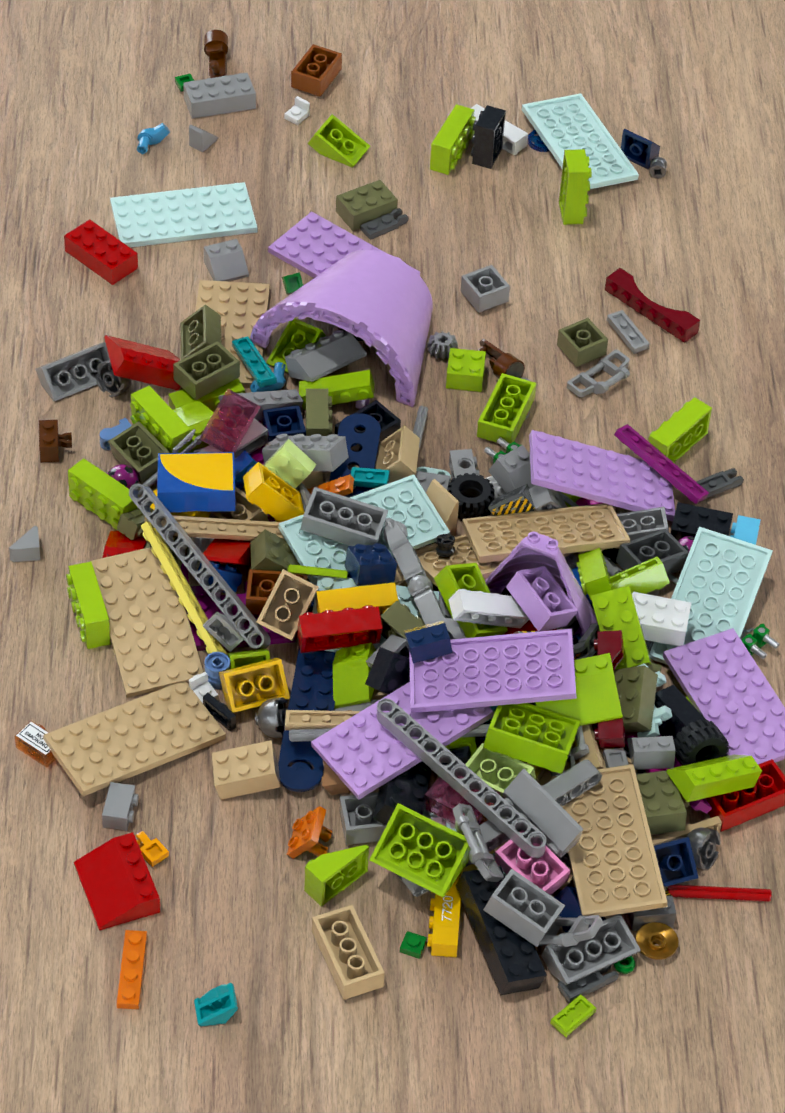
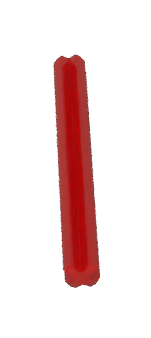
(714, 892)

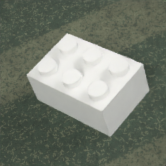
(662, 618)

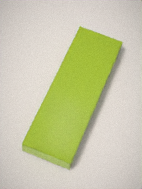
(316, 571)

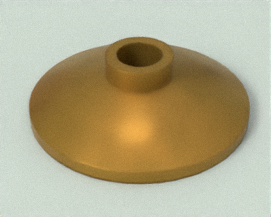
(658, 934)

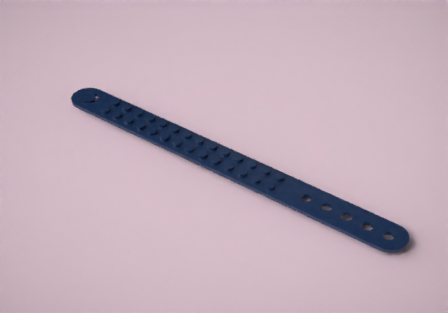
(314, 670)

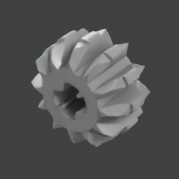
(440, 344)

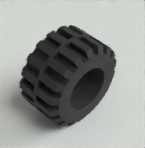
(473, 495)
(700, 743)

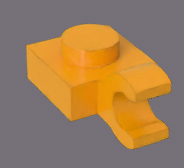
(153, 850)

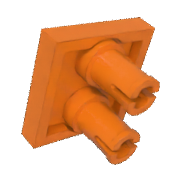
(307, 833)

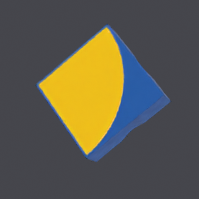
(196, 481)

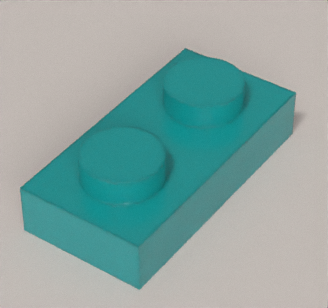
(370, 477)

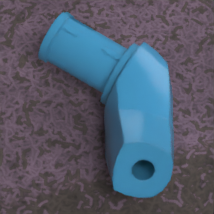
(151, 136)
(279, 373)

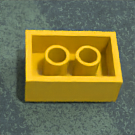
(272, 494)
(253, 684)

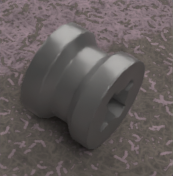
(658, 167)

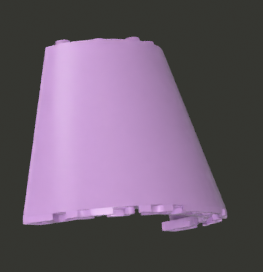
(373, 300)

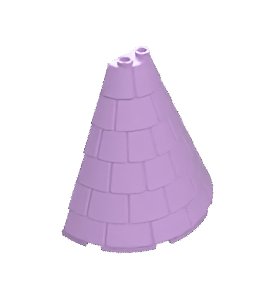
(539, 551)

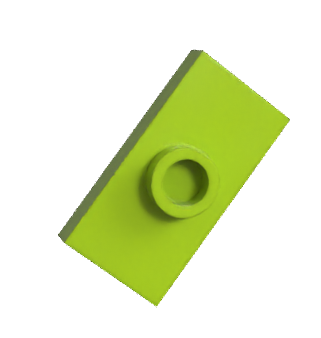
(573, 1015)

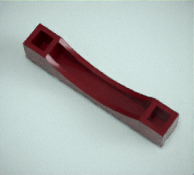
(676, 322)
(612, 732)

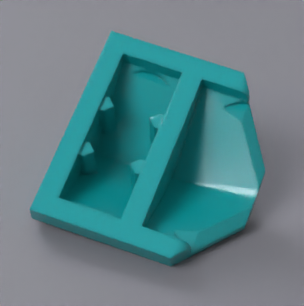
(216, 1005)

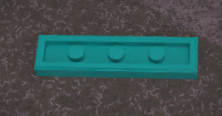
(254, 362)

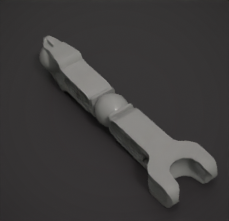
(418, 583)

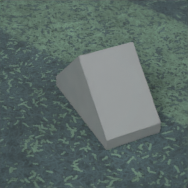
(200, 138)
(26, 547)
(223, 631)

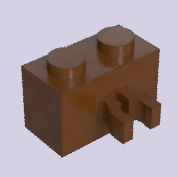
(51, 440)

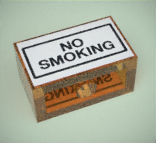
(31, 742)

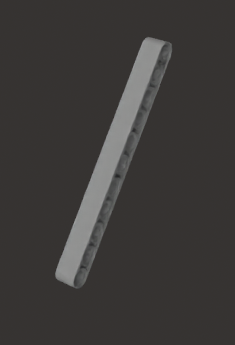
(205, 572)
(465, 785)
(562, 789)

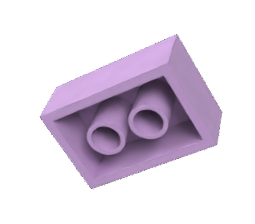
(541, 598)

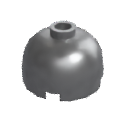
(109, 382)
(272, 717)
(703, 846)

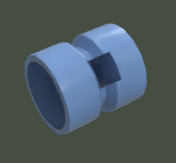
(213, 664)

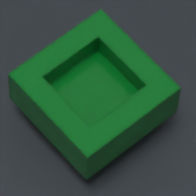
(179, 80)
(292, 282)
(413, 944)

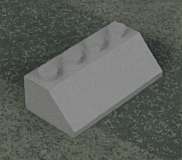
(324, 356)
(72, 372)
(272, 400)
(543, 812)
(608, 946)

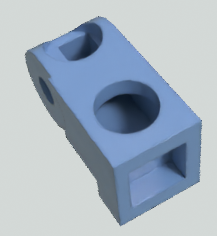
(109, 433)

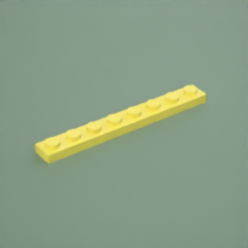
(180, 584)

